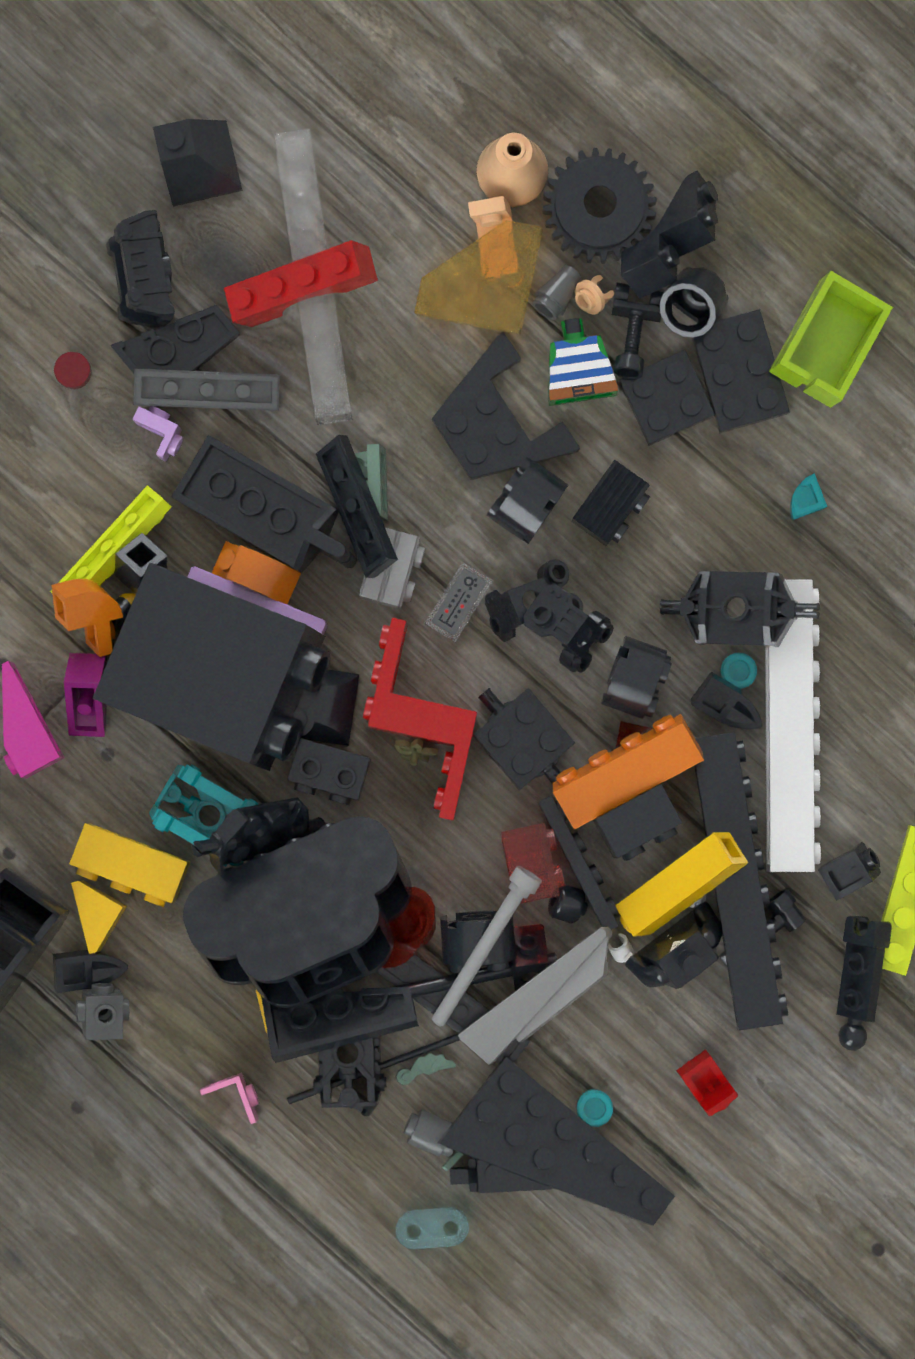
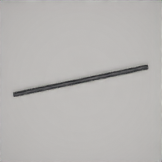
(385, 1064)

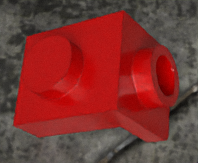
(707, 1083)

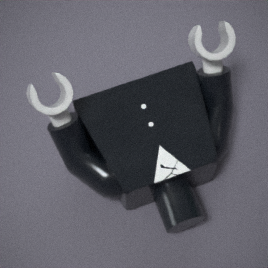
(678, 952)

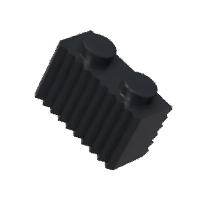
(611, 503)

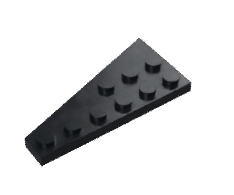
(537, 1137)

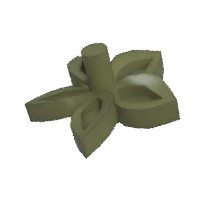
(414, 751)

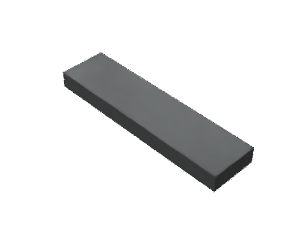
(206, 389)

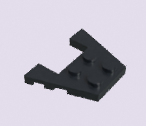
(483, 428)

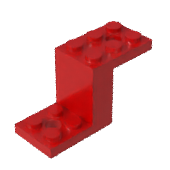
(419, 717)

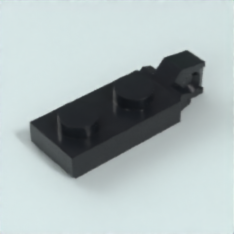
(490, 1179)

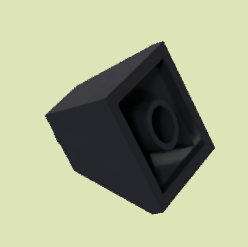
(197, 159)

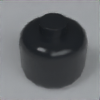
(568, 905)

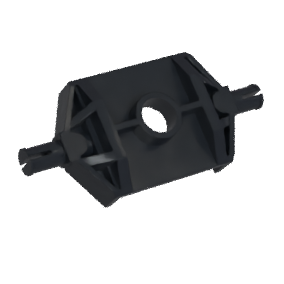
(766, 616)
(256, 831)

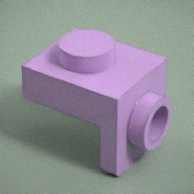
(158, 423)

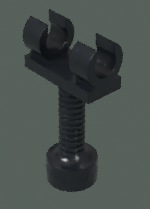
(630, 364)

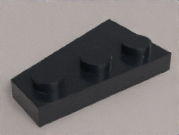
(181, 344)

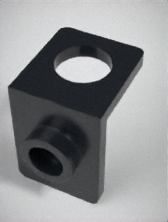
(529, 951)

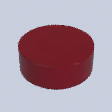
(72, 370)

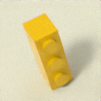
(129, 864)

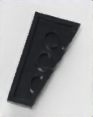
(337, 1020)

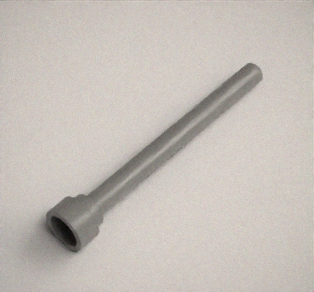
(521, 886)

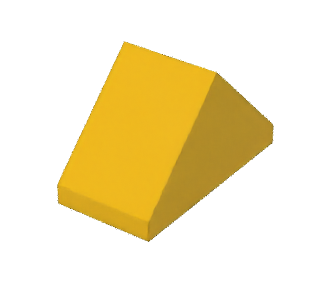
(97, 914)

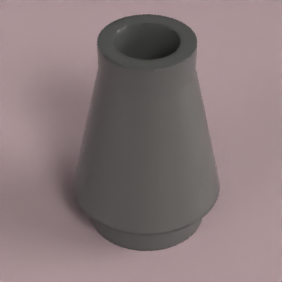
(556, 293)

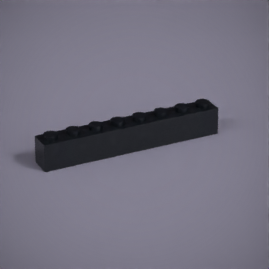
(741, 896)

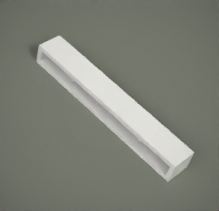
(792, 743)

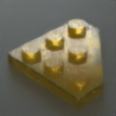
(485, 281)

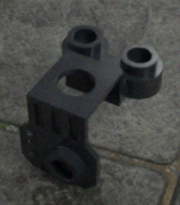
(508, 609)
(557, 616)

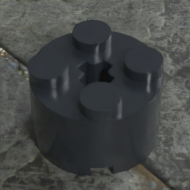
(527, 500)
(635, 678)
(463, 935)

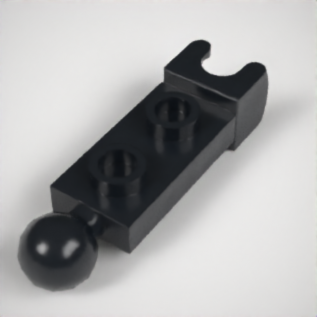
(861, 977)

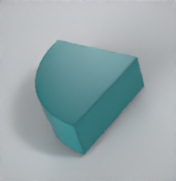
(807, 498)

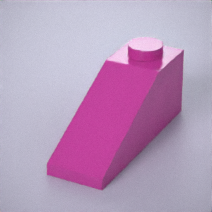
(24, 729)

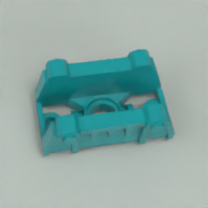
(191, 827)

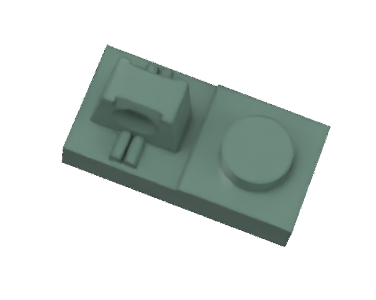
(375, 470)

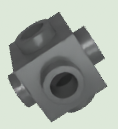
(105, 1024)

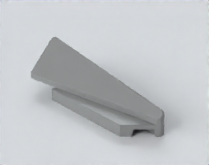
(540, 998)

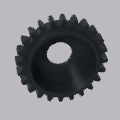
(593, 234)

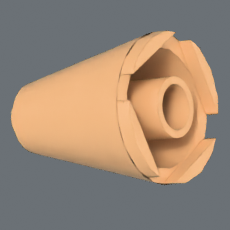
(512, 169)

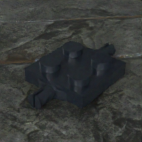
(522, 738)

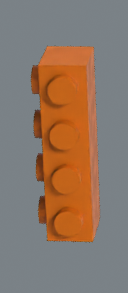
(627, 770)

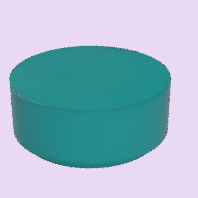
(739, 670)
(594, 1107)

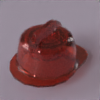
(412, 928)

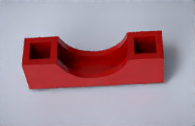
(325, 272)

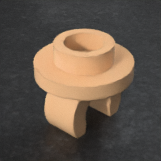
(590, 297)

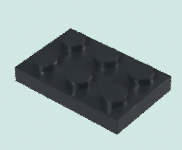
(736, 372)

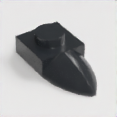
(726, 703)
(80, 970)

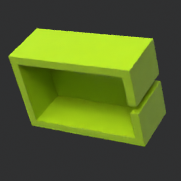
(831, 339)

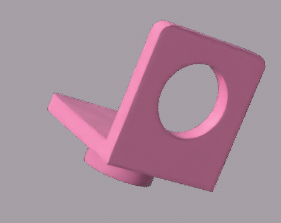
(246, 1092)

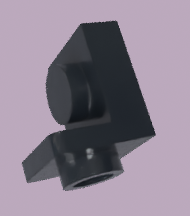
(851, 871)

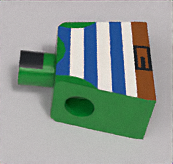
(579, 367)

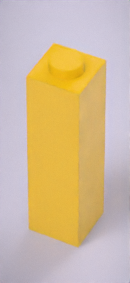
(681, 884)

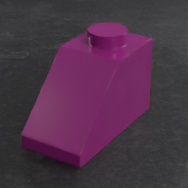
(81, 679)

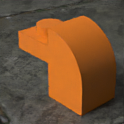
(256, 572)
(87, 606)

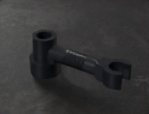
(783, 913)

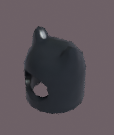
(699, 296)

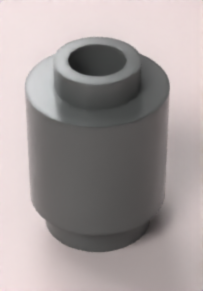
(425, 1132)

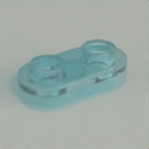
(431, 1225)

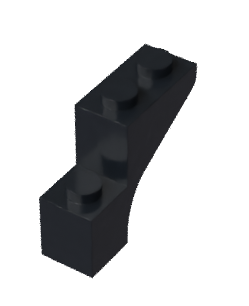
(682, 229)

